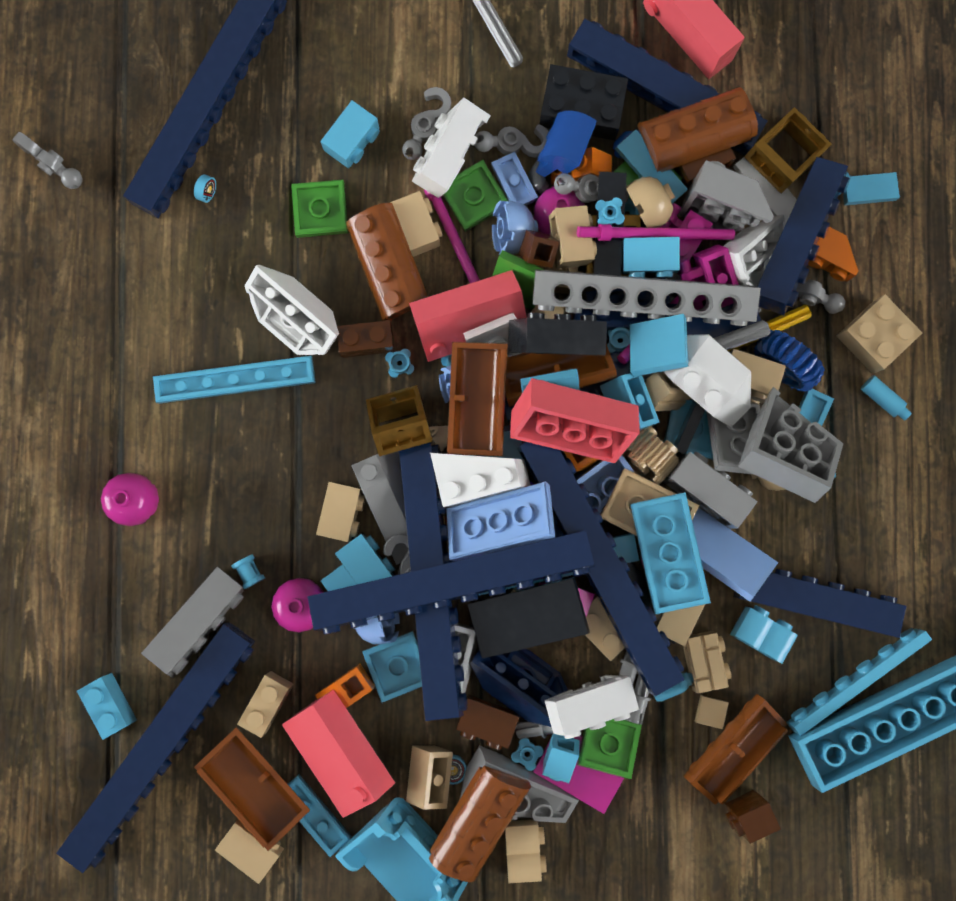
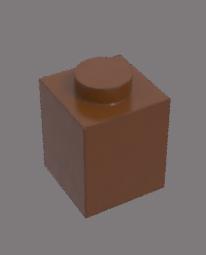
(539, 248)

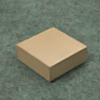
(711, 712)

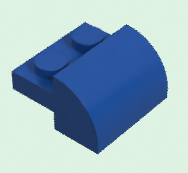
(565, 142)

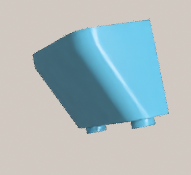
(397, 852)

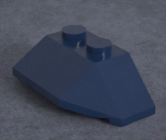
(520, 682)

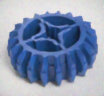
(802, 366)

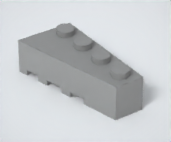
(193, 623)

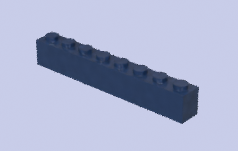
(647, 76)

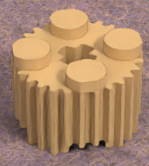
(651, 456)

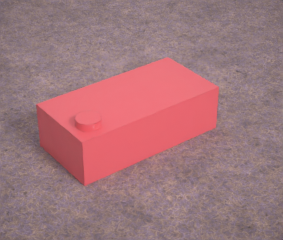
(699, 30)
(451, 313)
(574, 421)
(338, 754)

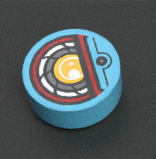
(204, 188)
(457, 770)

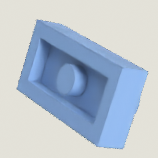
(514, 179)

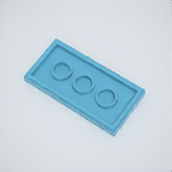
(670, 553)

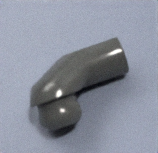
(538, 182)

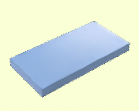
(500, 522)
(731, 556)

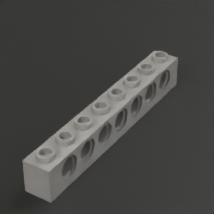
(744, 297)

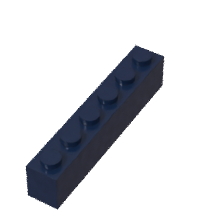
(801, 235)
(831, 603)

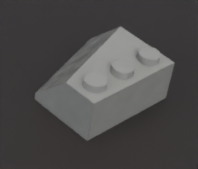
(726, 198)
(791, 450)

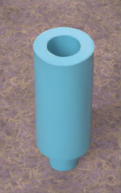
(885, 397)

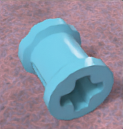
(248, 571)

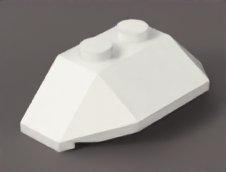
(753, 249)
(291, 312)
(714, 379)

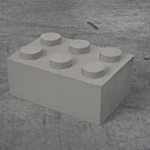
(711, 490)

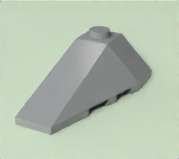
(383, 489)
(544, 800)

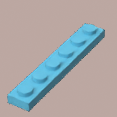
(850, 686)

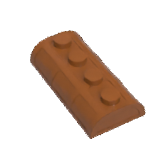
(699, 129)
(386, 260)
(590, 369)
(477, 399)
(737, 750)
(252, 789)
(477, 823)

